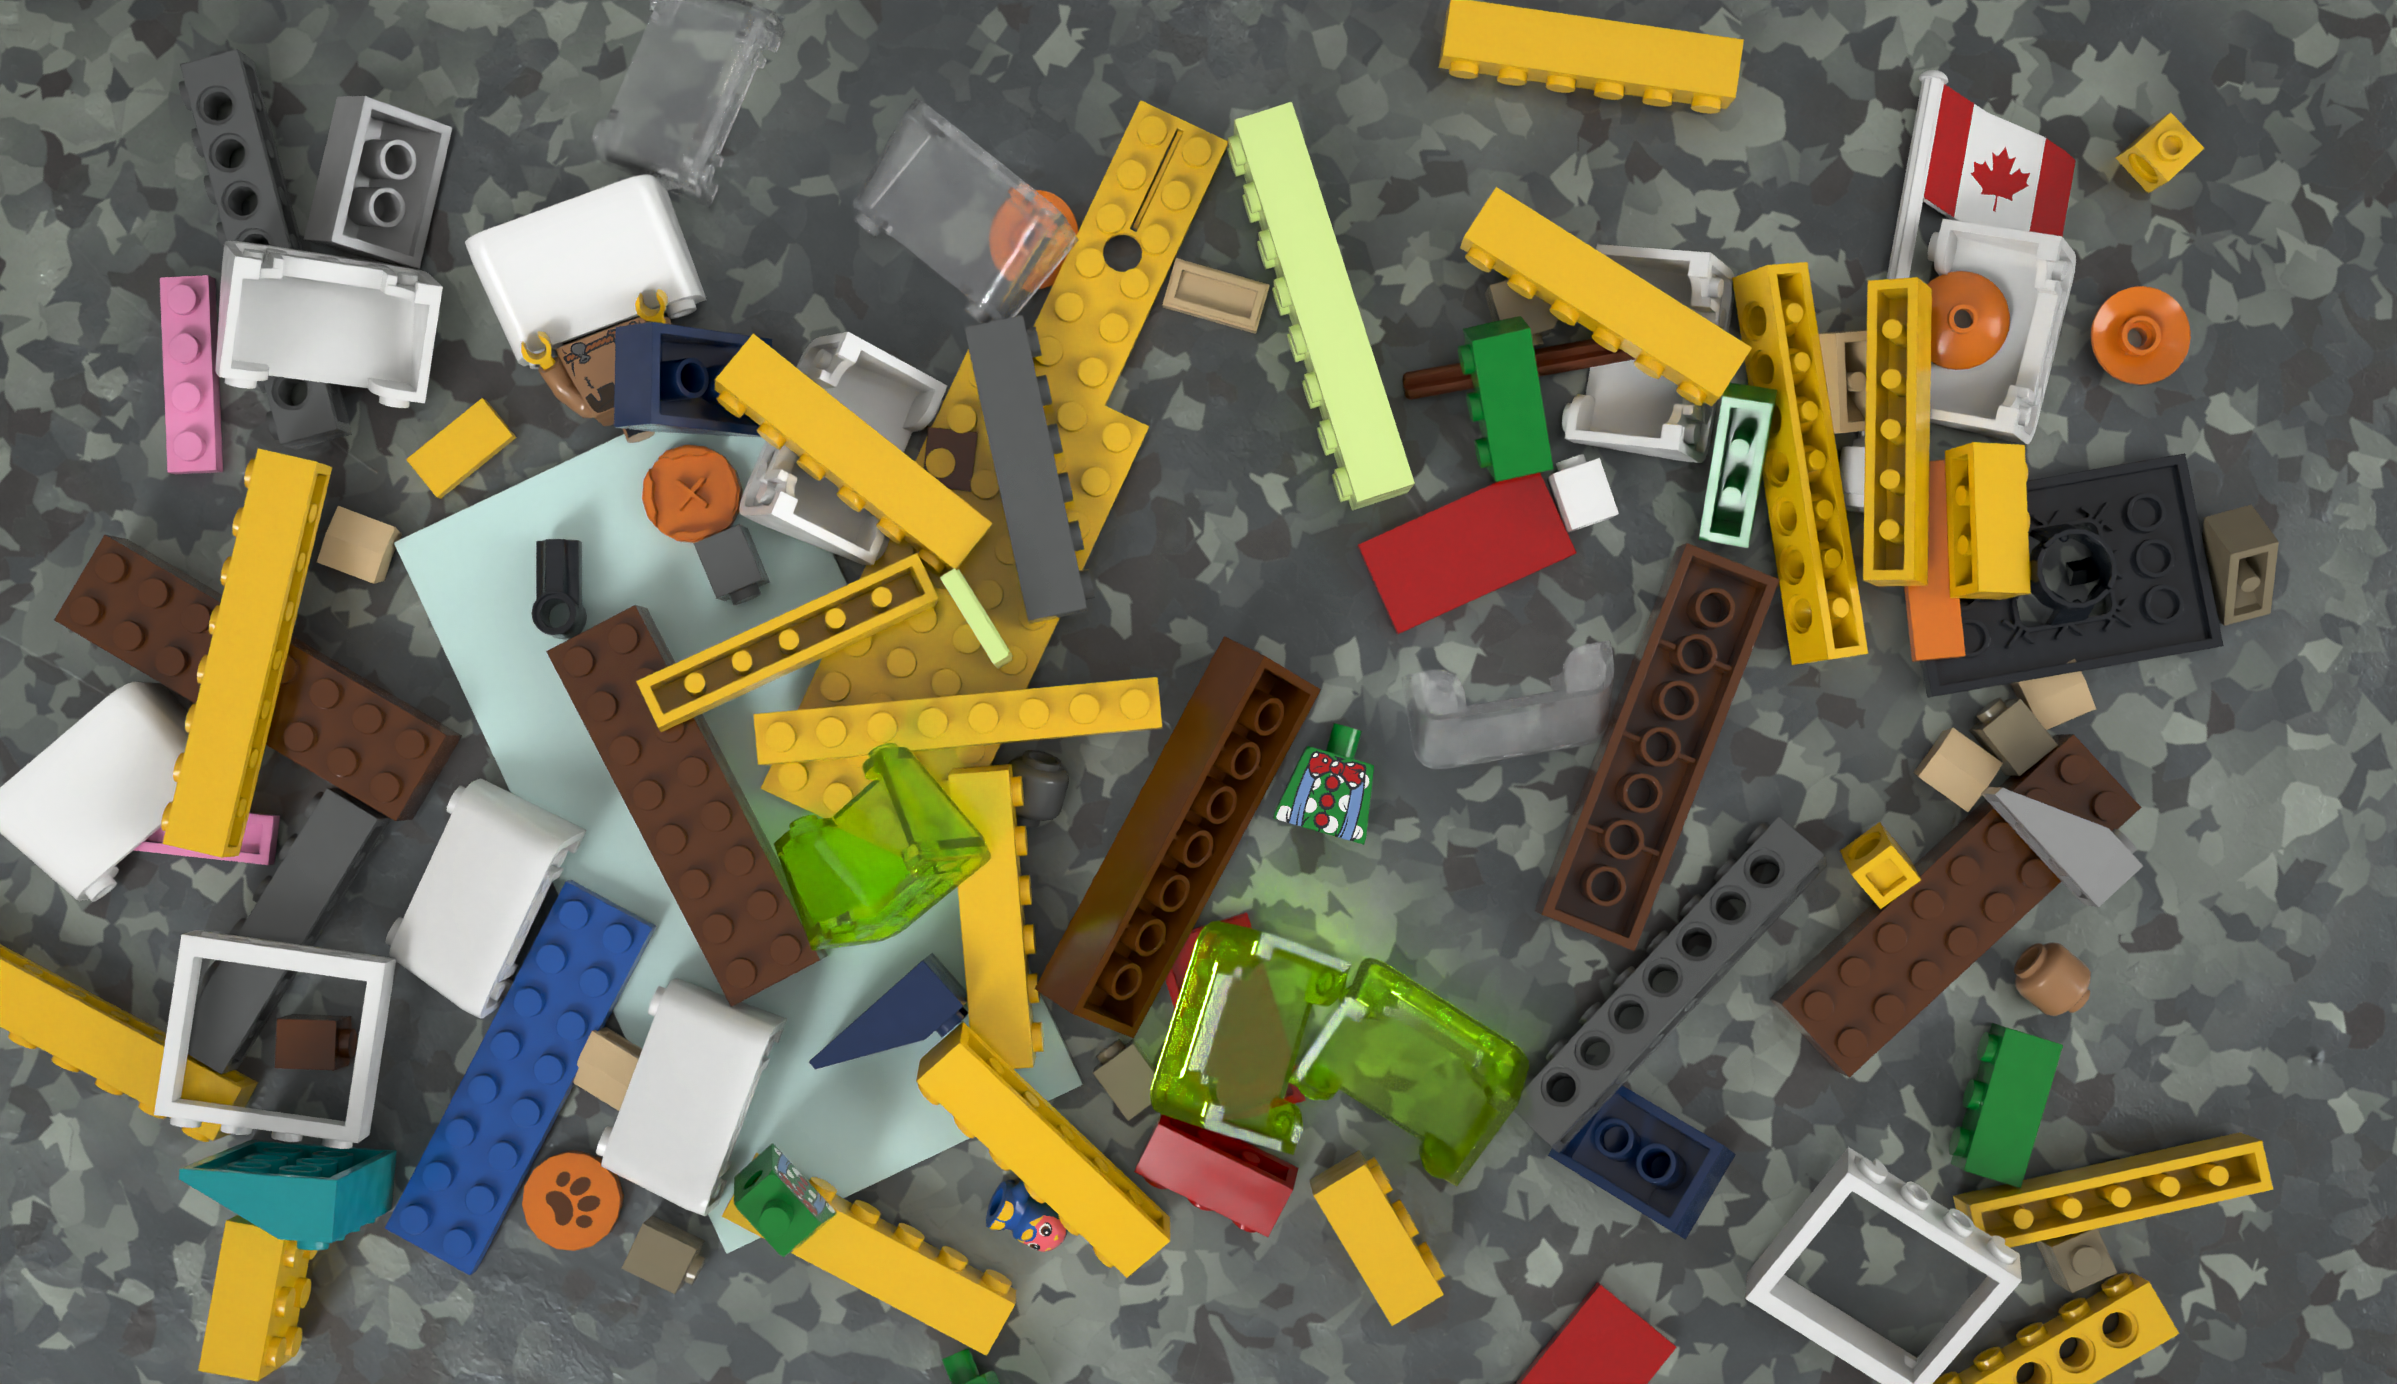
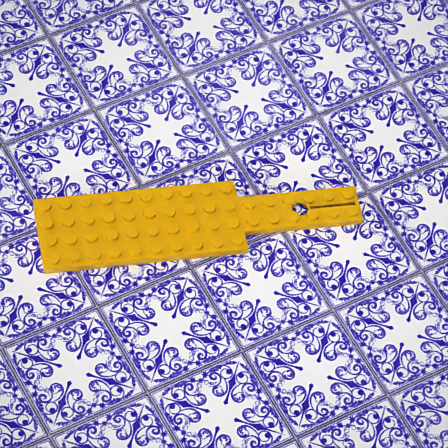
(1084, 345)

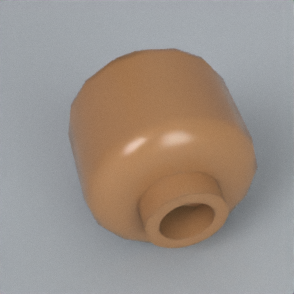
(2052, 979)

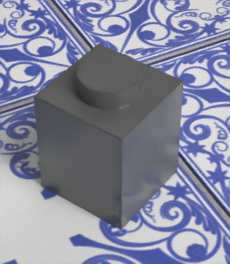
(732, 565)

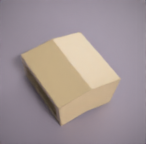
(358, 545)
(2056, 697)
(1958, 768)
(607, 1066)

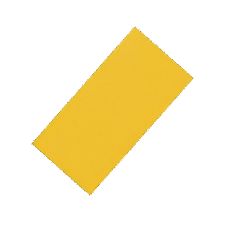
(461, 448)

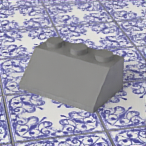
(378, 181)

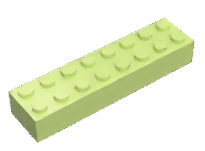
(1321, 307)

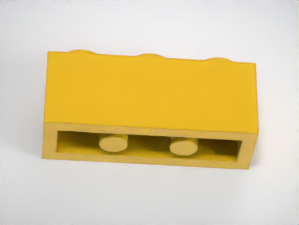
(1987, 521)

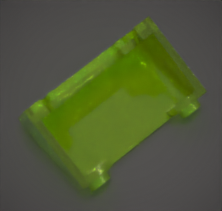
(880, 855)
(1242, 1033)
(1415, 1066)

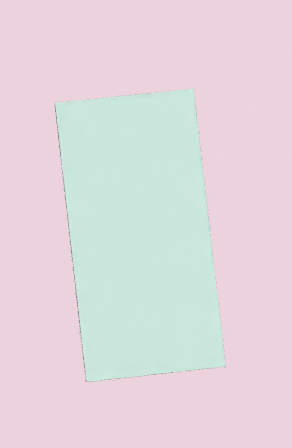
(479, 591)

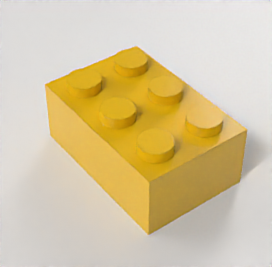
(1378, 1236)
(255, 1303)

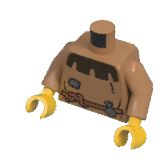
(585, 369)

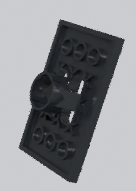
(2145, 566)

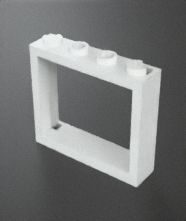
(287, 1127)
(1846, 1336)

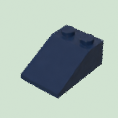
(669, 380)
(908, 1013)
(1648, 1160)

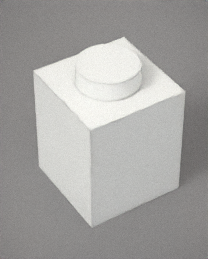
(1581, 493)

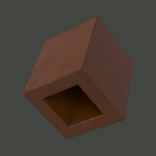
(964, 451)
(314, 1042)

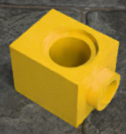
(2159, 153)
(1880, 865)

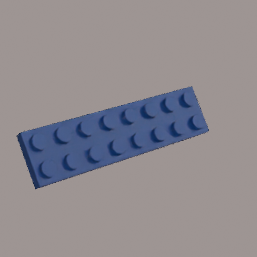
(519, 1077)

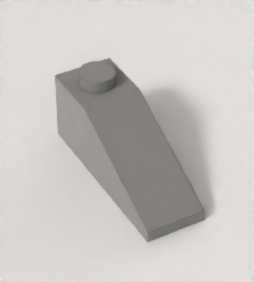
(2079, 852)

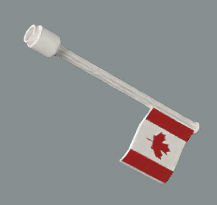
(1974, 173)

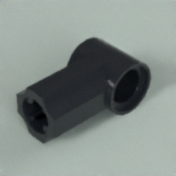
(557, 583)

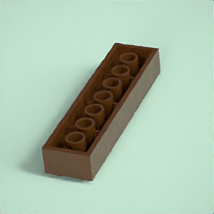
(323, 710)
(1657, 745)
(686, 808)
(1177, 838)
(1967, 898)

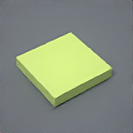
(977, 618)

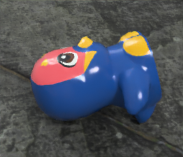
(1026, 1218)

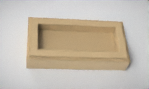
(1215, 295)

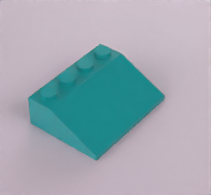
(298, 1188)

